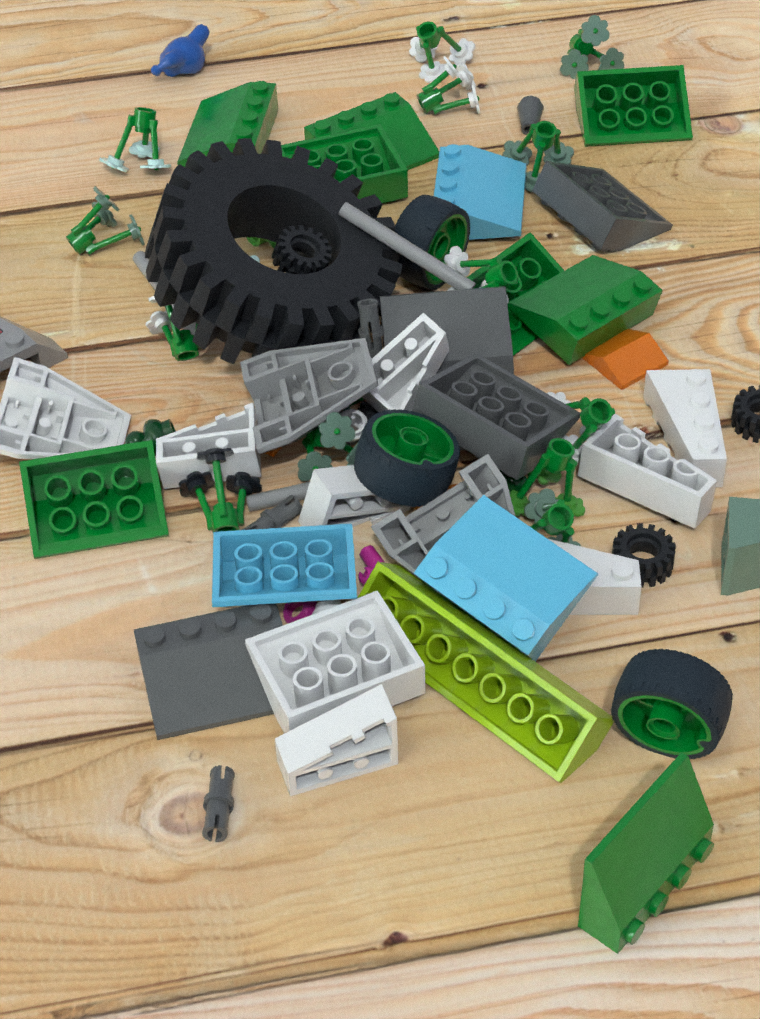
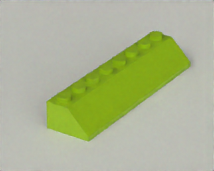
(492, 678)

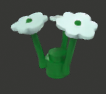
(144, 122)

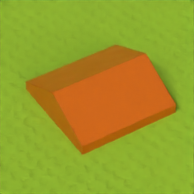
(627, 357)

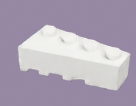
(688, 416)
(646, 473)

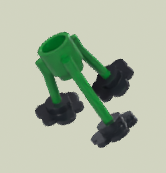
(223, 516)

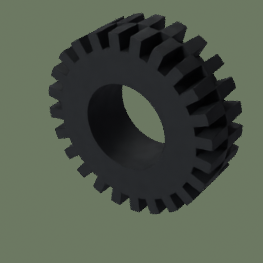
(232, 293)

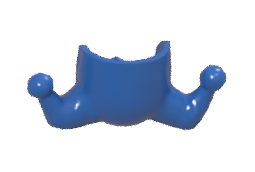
(183, 54)

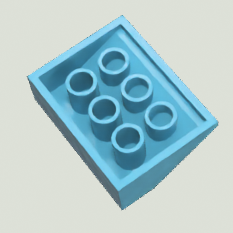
(485, 187)
(283, 565)
(506, 576)

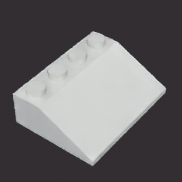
(335, 658)

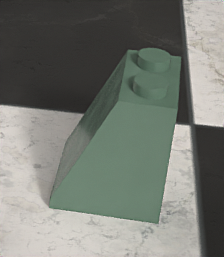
(741, 546)

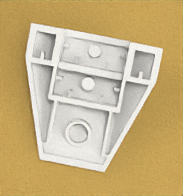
(54, 416)

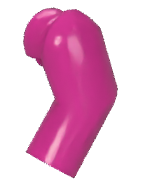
(370, 558)

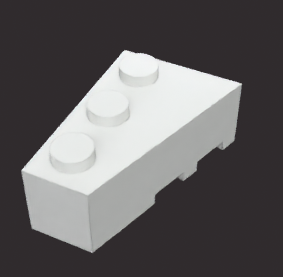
(406, 363)
(178, 450)
(340, 498)
(614, 589)
(340, 743)

